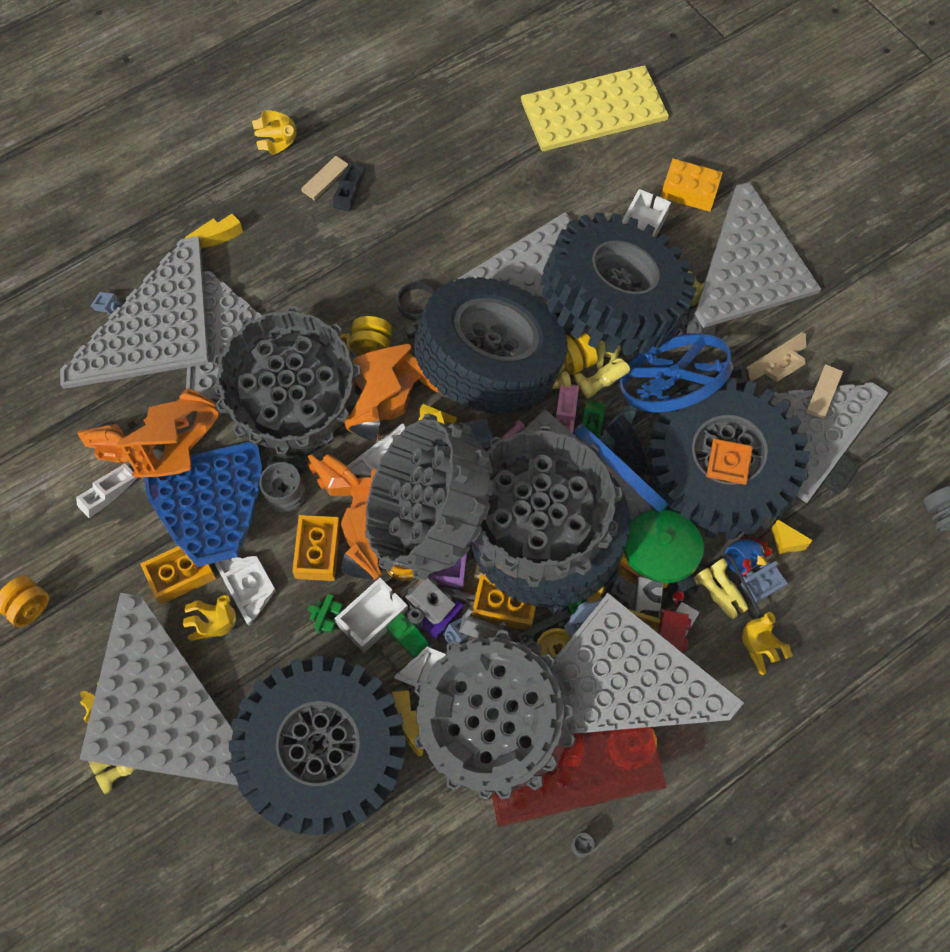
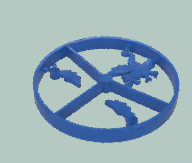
(676, 372)
(622, 469)

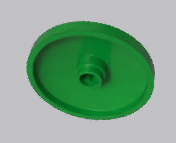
(664, 546)

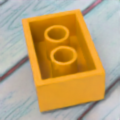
(691, 185)
(316, 548)
(174, 575)
(496, 607)

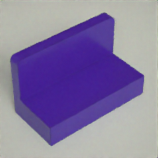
(438, 629)

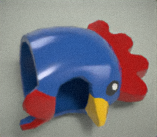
(747, 554)

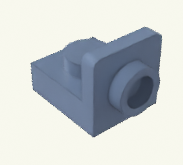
(106, 302)
(452, 632)

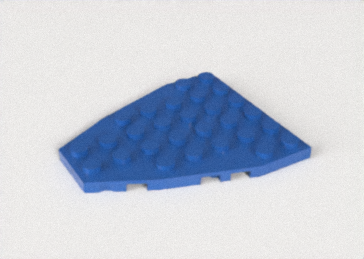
(210, 503)

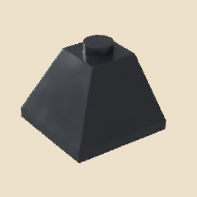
(622, 587)

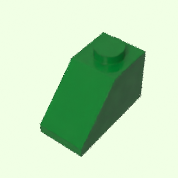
(593, 417)
(407, 636)

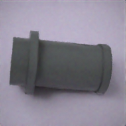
(416, 617)

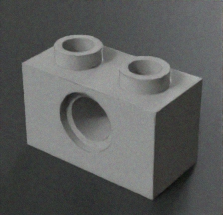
(419, 598)

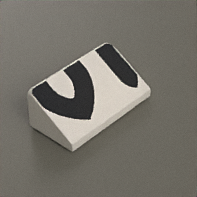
(648, 597)

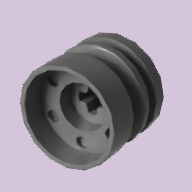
(276, 480)
(939, 503)

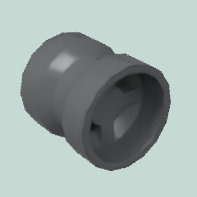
(585, 842)

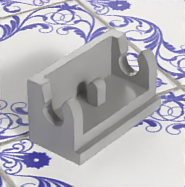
(476, 627)

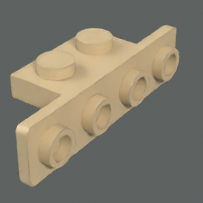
(780, 361)

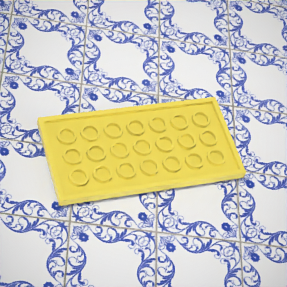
(593, 108)

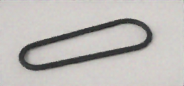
(745, 585)

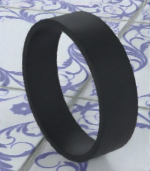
(410, 286)

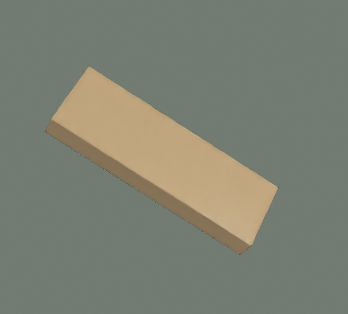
(324, 178)
(824, 391)

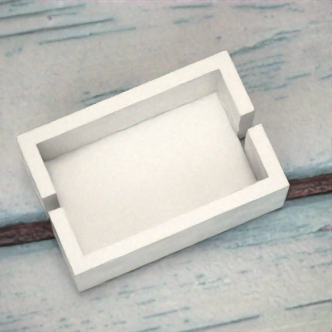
(641, 210)
(370, 614)

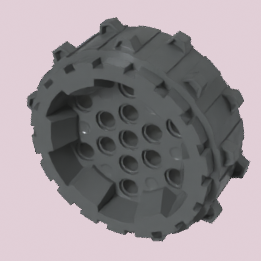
(285, 335)
(564, 466)
(428, 497)
(463, 755)

